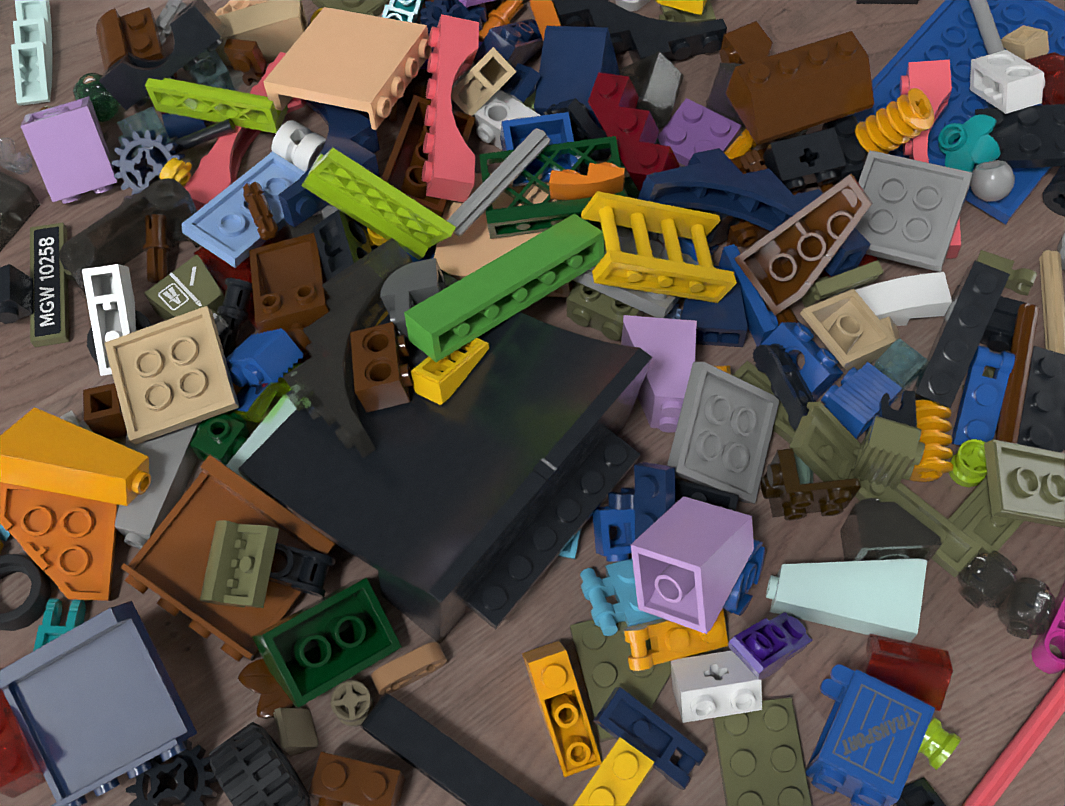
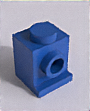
(619, 547)

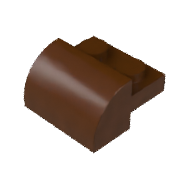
(128, 33)

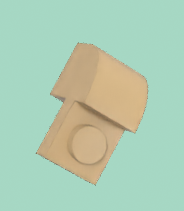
(482, 82)

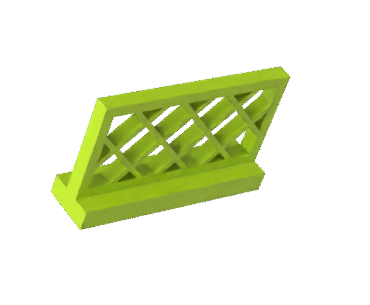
(376, 203)

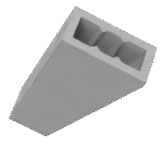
(170, 470)

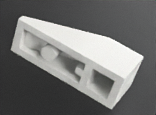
(110, 307)

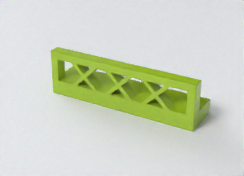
(215, 104)

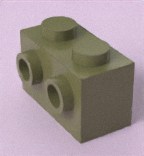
(598, 311)

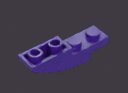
(770, 644)

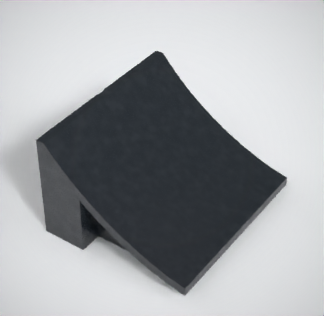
(471, 491)

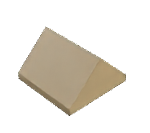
(849, 329)

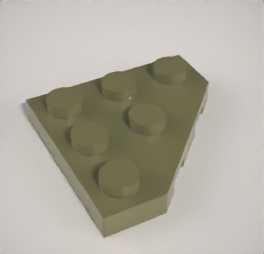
(606, 666)

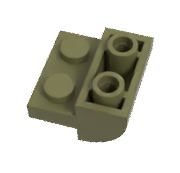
(239, 564)

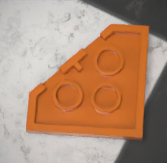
(65, 537)

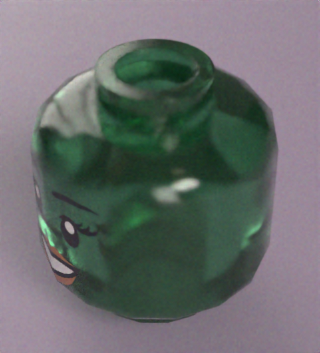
(103, 102)

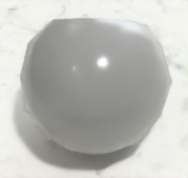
(992, 180)

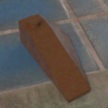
(798, 250)

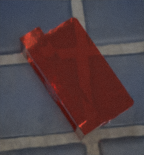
(910, 668)

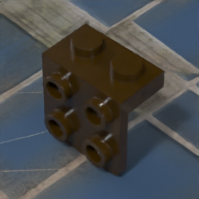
(796, 500)

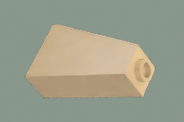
(271, 24)

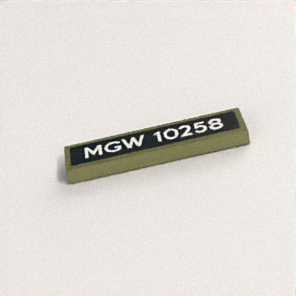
(50, 286)

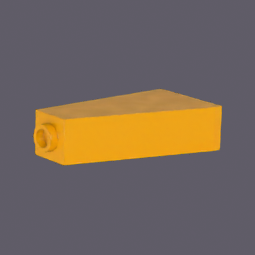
(70, 460)

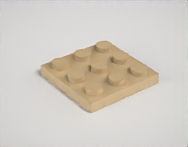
(171, 375)

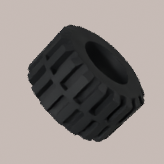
(256, 771)

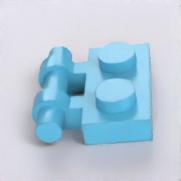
(621, 583)

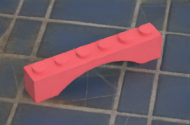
(935, 82)
(450, 160)
(223, 161)

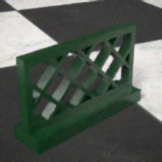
(541, 216)

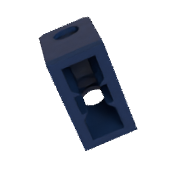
(718, 322)

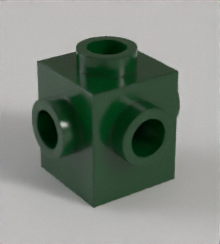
(220, 437)

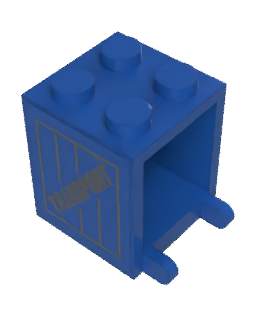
(867, 739)

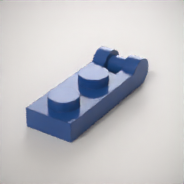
(982, 396)

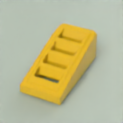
(439, 385)

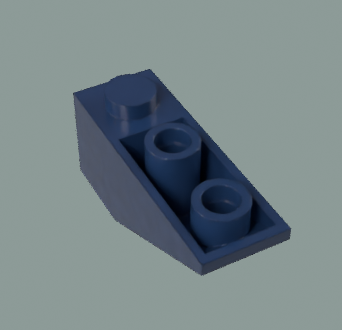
(513, 41)

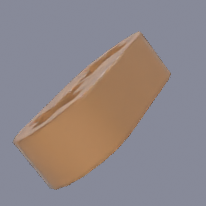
(408, 668)

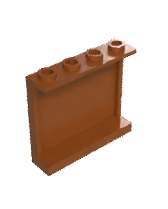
(179, 549)

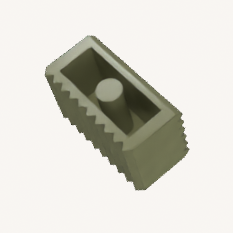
(888, 452)

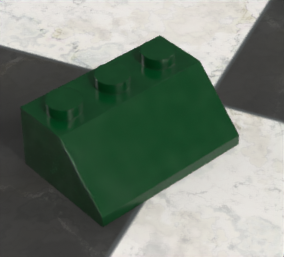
(327, 642)

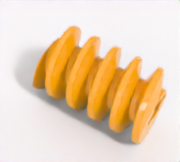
(896, 123)
(932, 422)

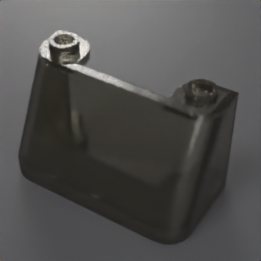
(122, 232)

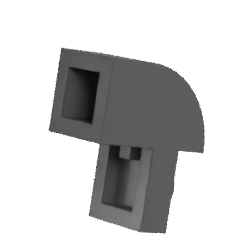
(409, 287)

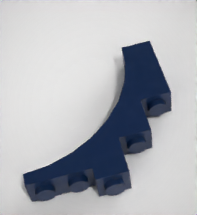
(349, 134)
(758, 197)

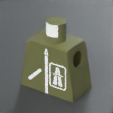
(185, 291)

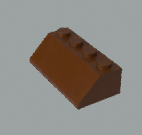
(802, 87)
(407, 156)

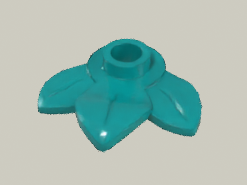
(974, 143)

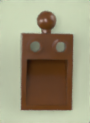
(288, 287)

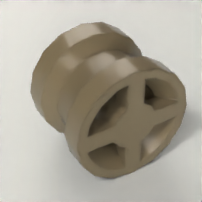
(350, 695)

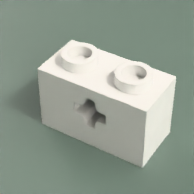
(714, 686)

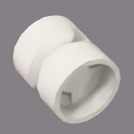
(298, 144)

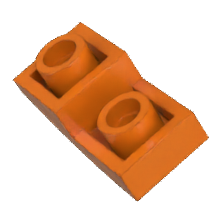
(600, 177)

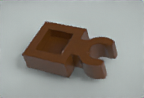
(247, 58)

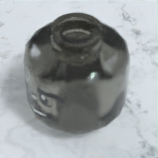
(987, 579)
(1027, 609)

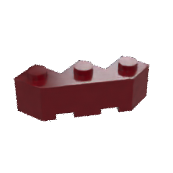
(635, 130)

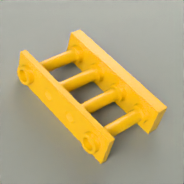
(650, 273)

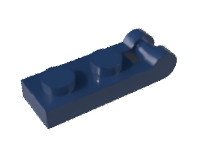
(651, 735)

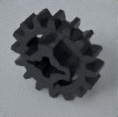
(183, 770)

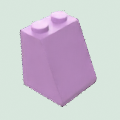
(69, 150)
(673, 353)
(691, 562)

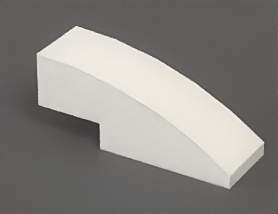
(908, 297)

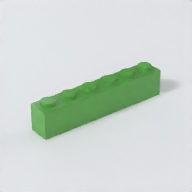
(504, 287)

